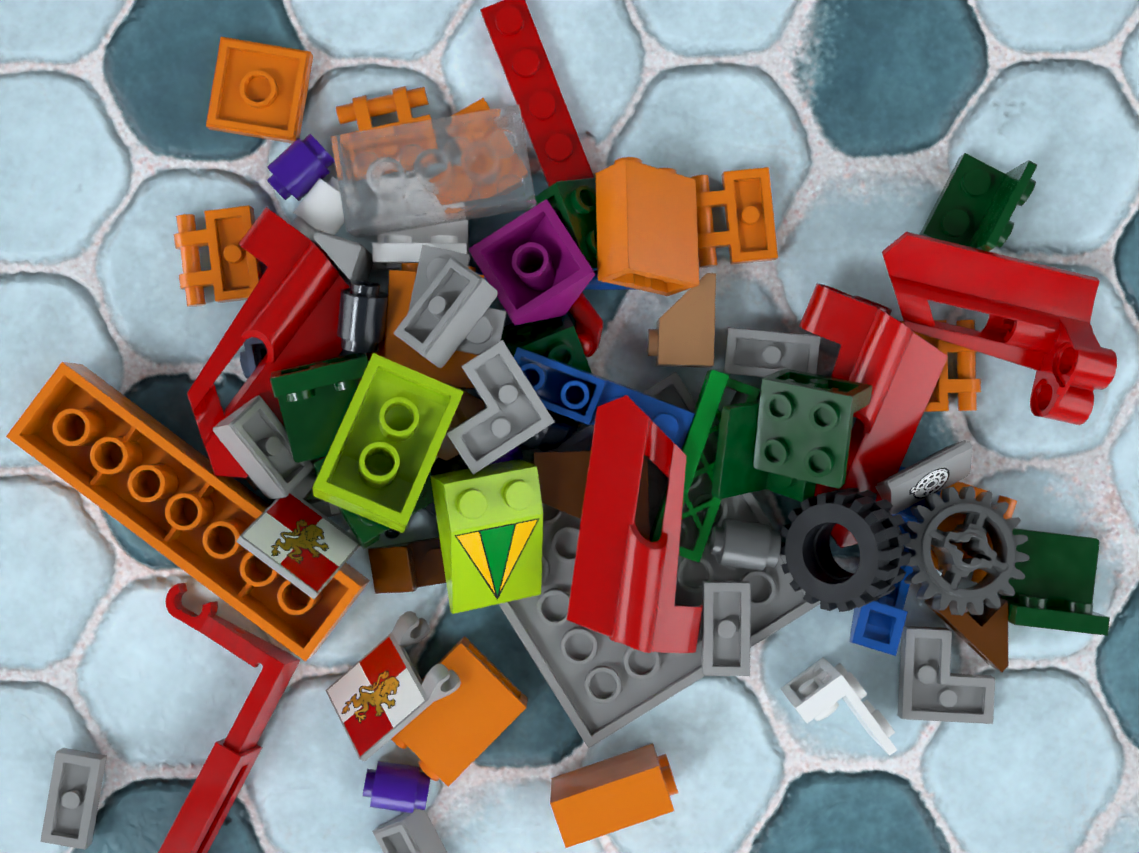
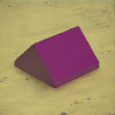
(533, 265)

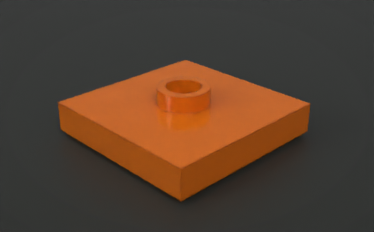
(259, 90)

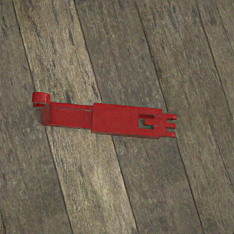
(236, 754)

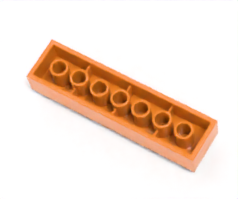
(173, 503)

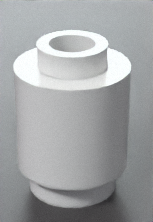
(320, 210)

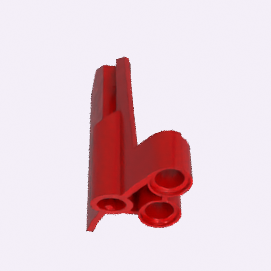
(288, 310)
(1034, 317)
(903, 377)
(619, 577)

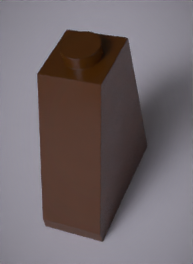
(564, 480)

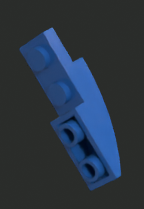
(579, 393)

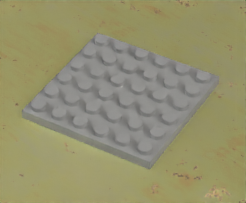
(605, 681)

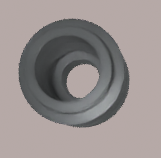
(745, 544)

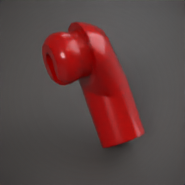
(587, 325)

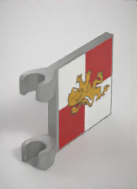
(300, 540)
(385, 689)

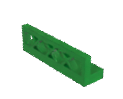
(705, 411)

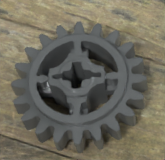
(997, 562)

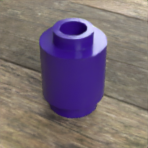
(299, 168)
(396, 787)

